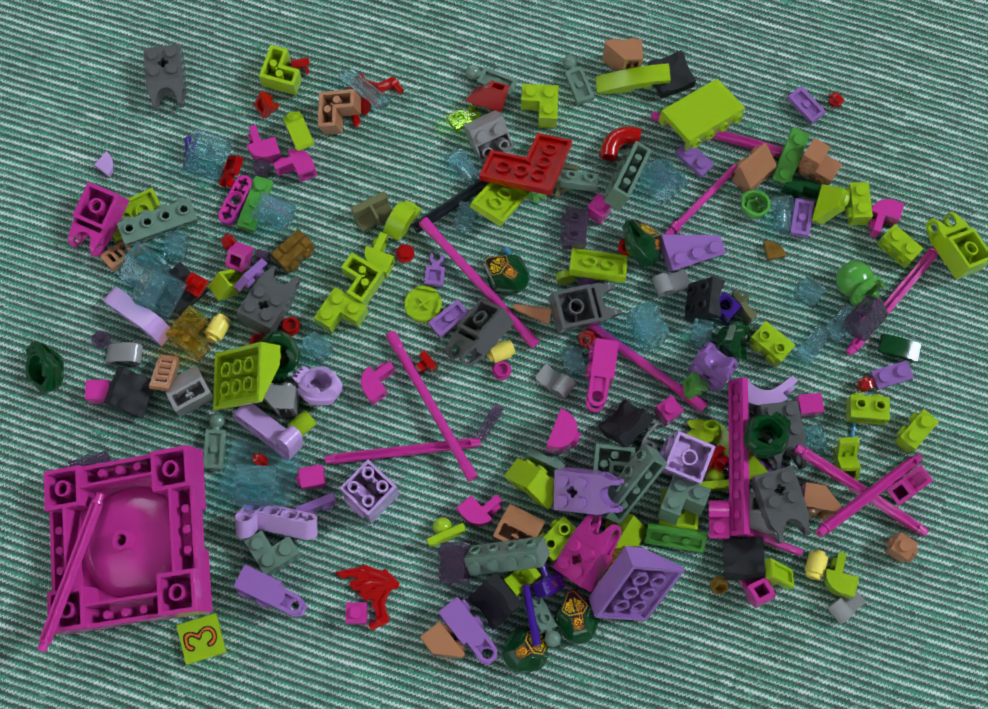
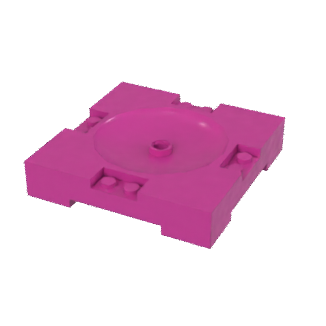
(158, 511)

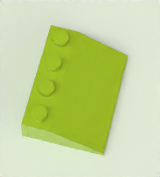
(244, 374)

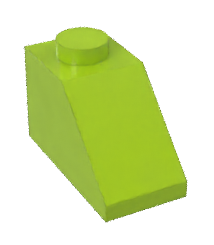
(298, 130)
(830, 203)
(224, 282)

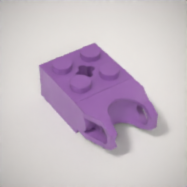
(713, 366)
(584, 491)
(267, 592)
(467, 629)

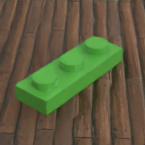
(790, 156)
(245, 220)
(675, 537)

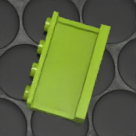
(703, 114)

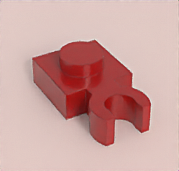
(231, 169)

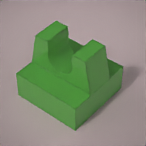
(693, 385)

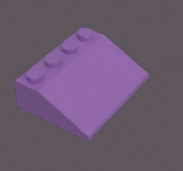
(634, 585)

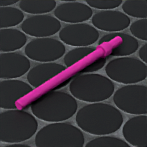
(677, 225)

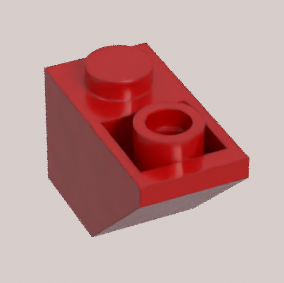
(490, 95)

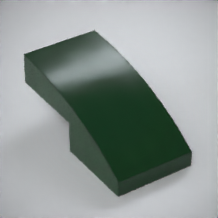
(795, 189)
(899, 347)

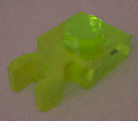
(459, 117)

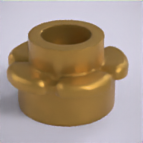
(718, 585)

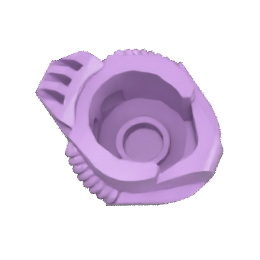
(317, 385)

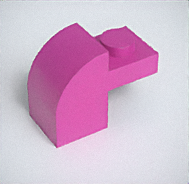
(264, 149)
(298, 161)
(884, 211)
(371, 382)
(910, 485)
(475, 514)
(719, 519)
(758, 591)

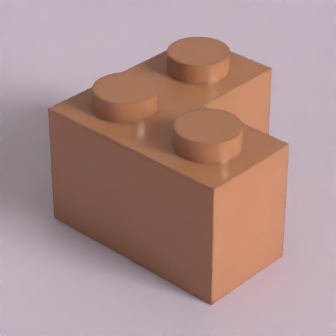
(334, 106)
(817, 164)

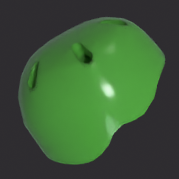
(753, 208)

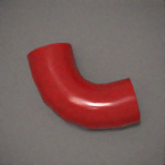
(616, 139)

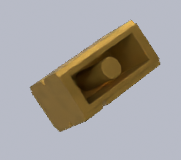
(293, 251)

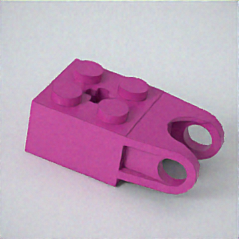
(96, 217)
(600, 372)
(588, 552)

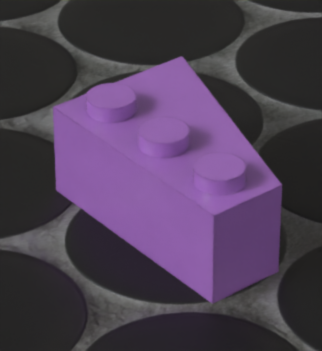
(689, 249)

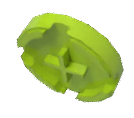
(423, 304)

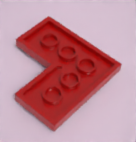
(532, 173)

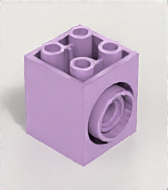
(686, 456)
(369, 491)

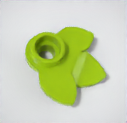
(704, 429)

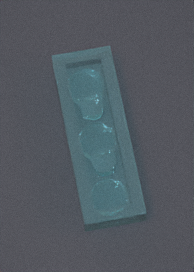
(364, 88)

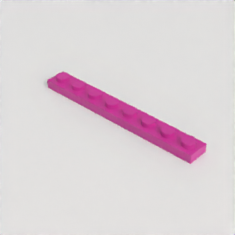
(738, 458)

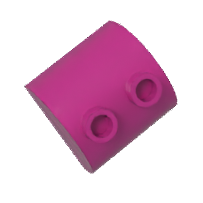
(563, 434)

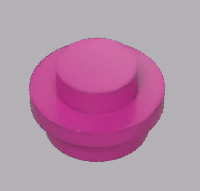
(501, 370)

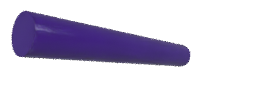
(531, 615)

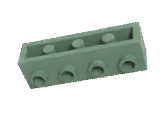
(627, 175)
(157, 222)
(637, 478)
(507, 556)

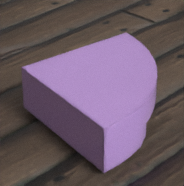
(105, 164)

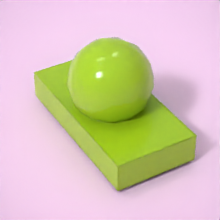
(715, 480)
(444, 531)
(778, 574)

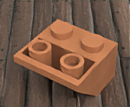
(623, 53)
(754, 169)
(819, 501)
(517, 525)
(441, 644)

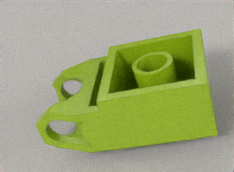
(958, 245)

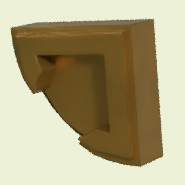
(773, 251)

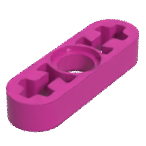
(236, 209)

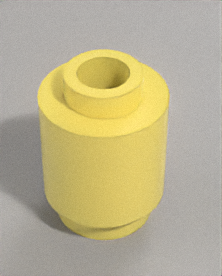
(217, 328)
(501, 351)
(816, 565)

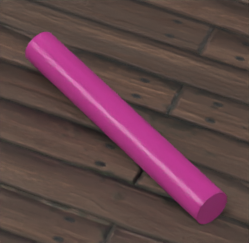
(771, 541)

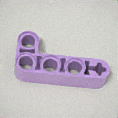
(138, 315)
(280, 439)
(275, 520)

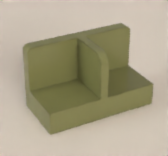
(372, 211)

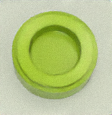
(564, 278)

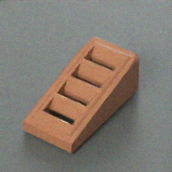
(107, 255)
(538, 313)
(165, 370)

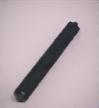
(451, 204)

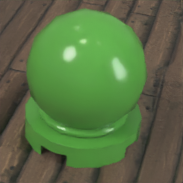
(857, 280)

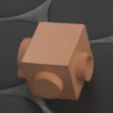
(901, 548)

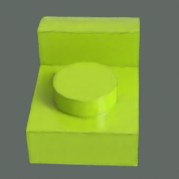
(401, 218)
(377, 256)
(846, 456)
(519, 578)
(837, 582)

